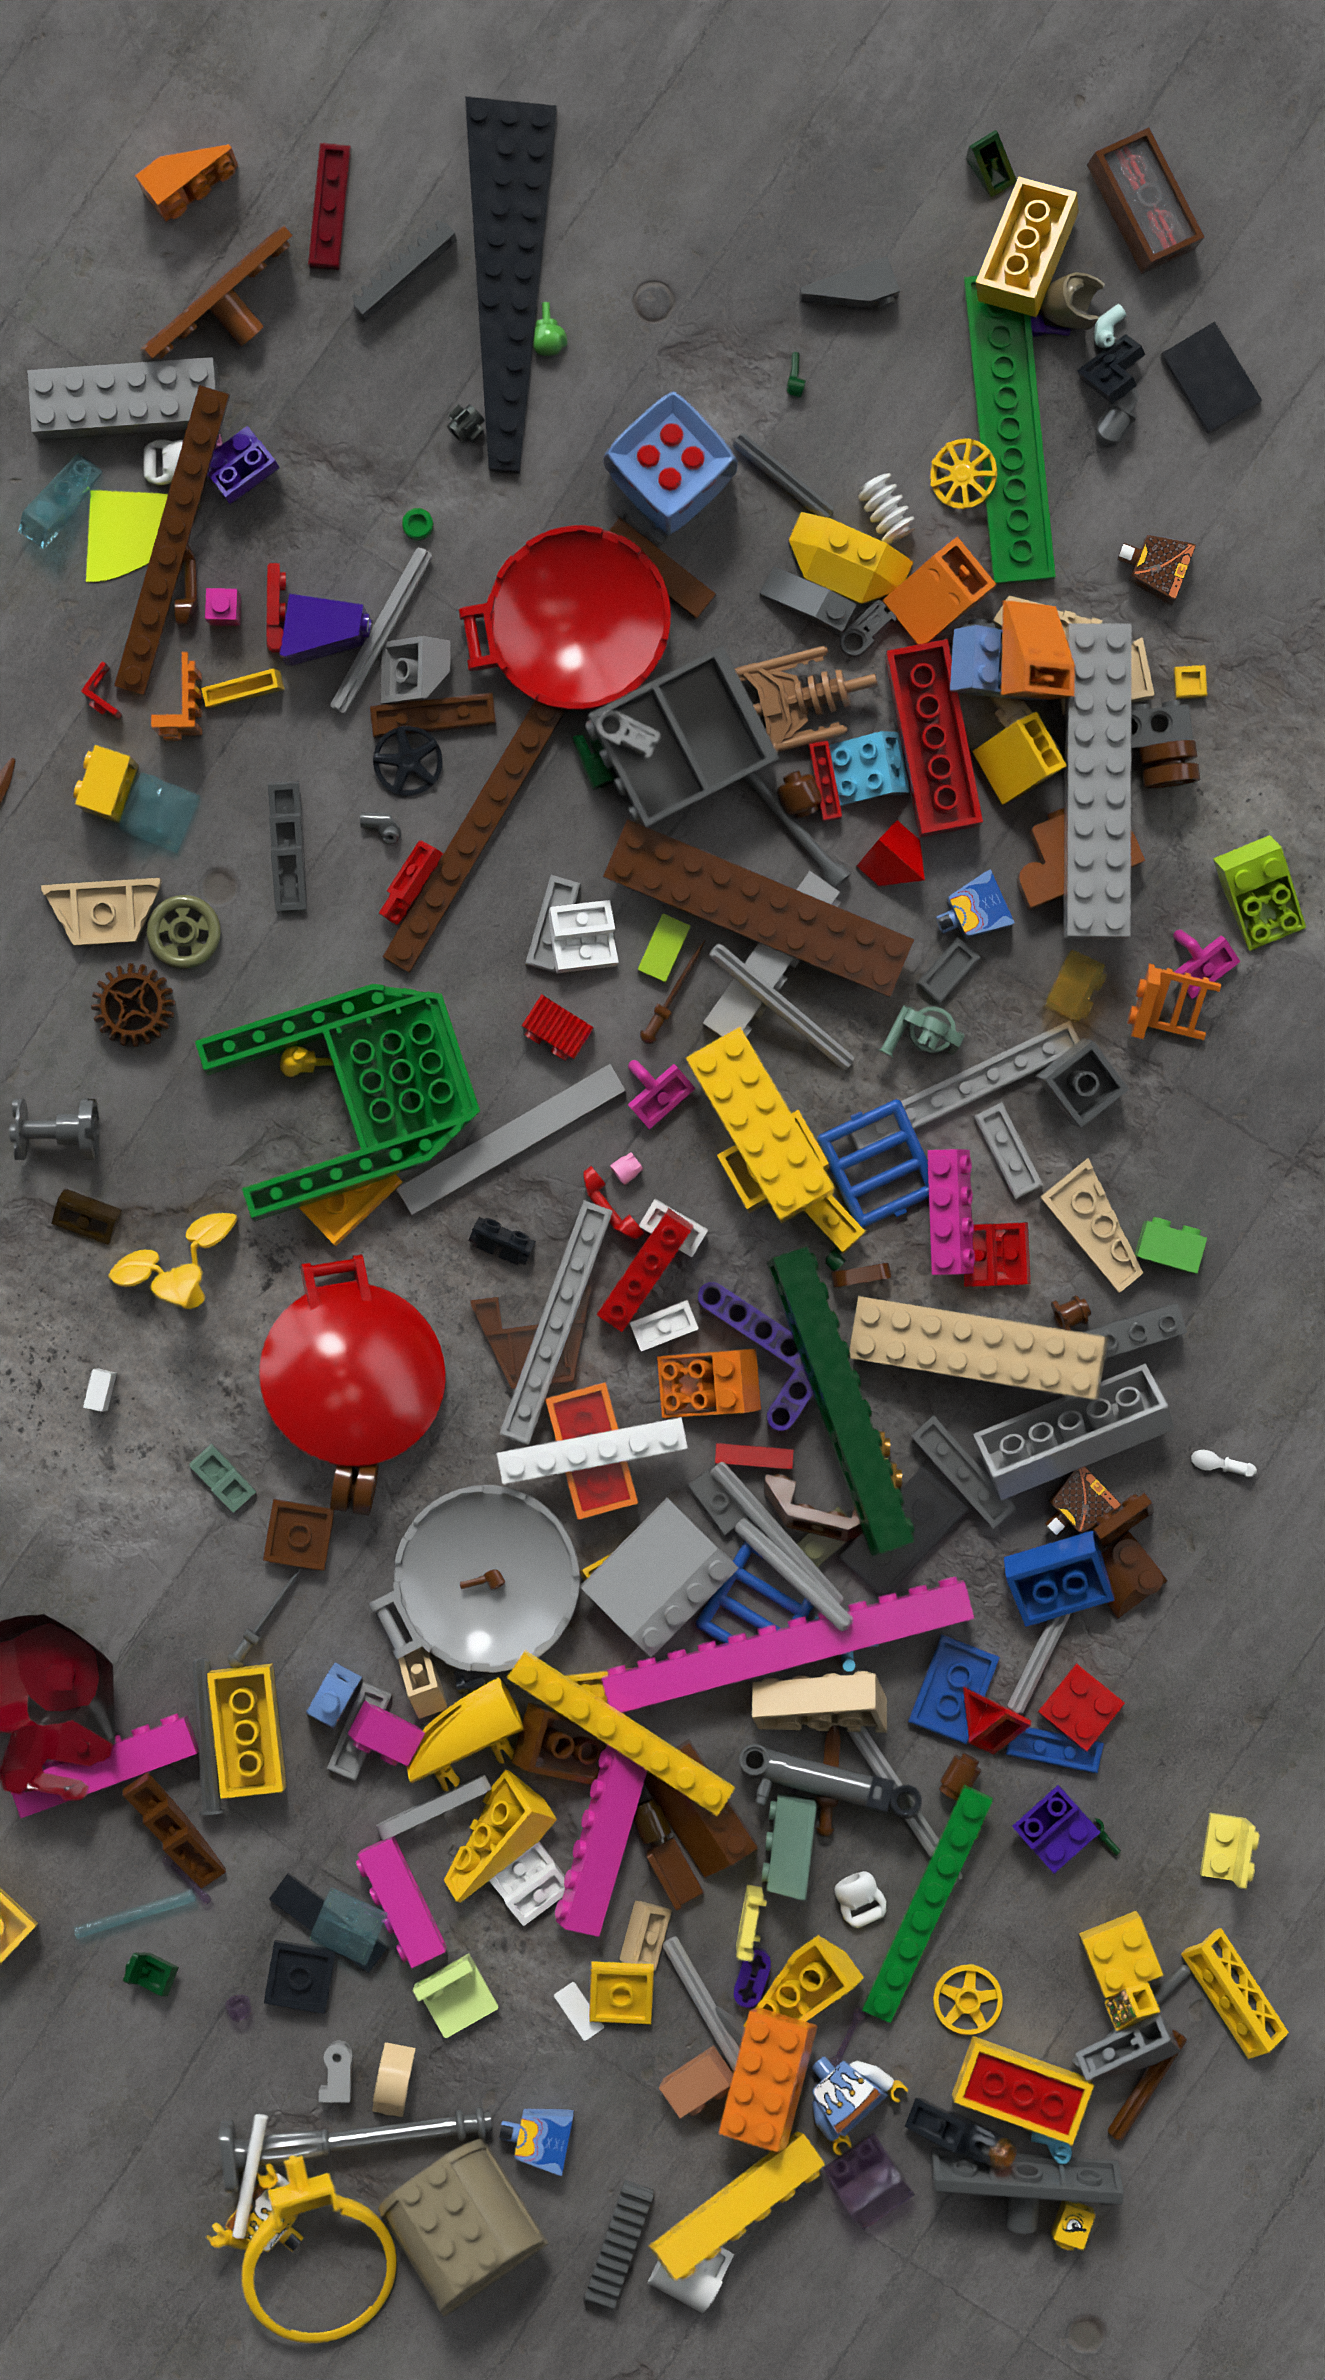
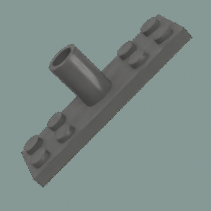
(1028, 2181)

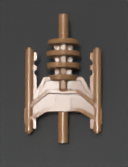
(787, 702)

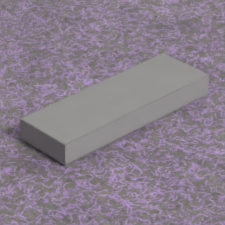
(558, 893)
(1008, 1150)
(346, 1757)

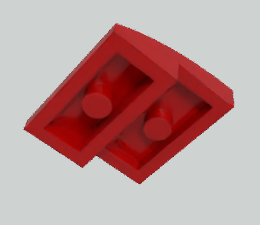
(1000, 1255)

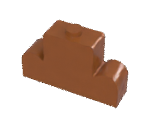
(1045, 881)

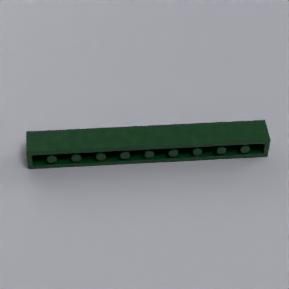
(840, 1401)

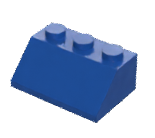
(1058, 1578)

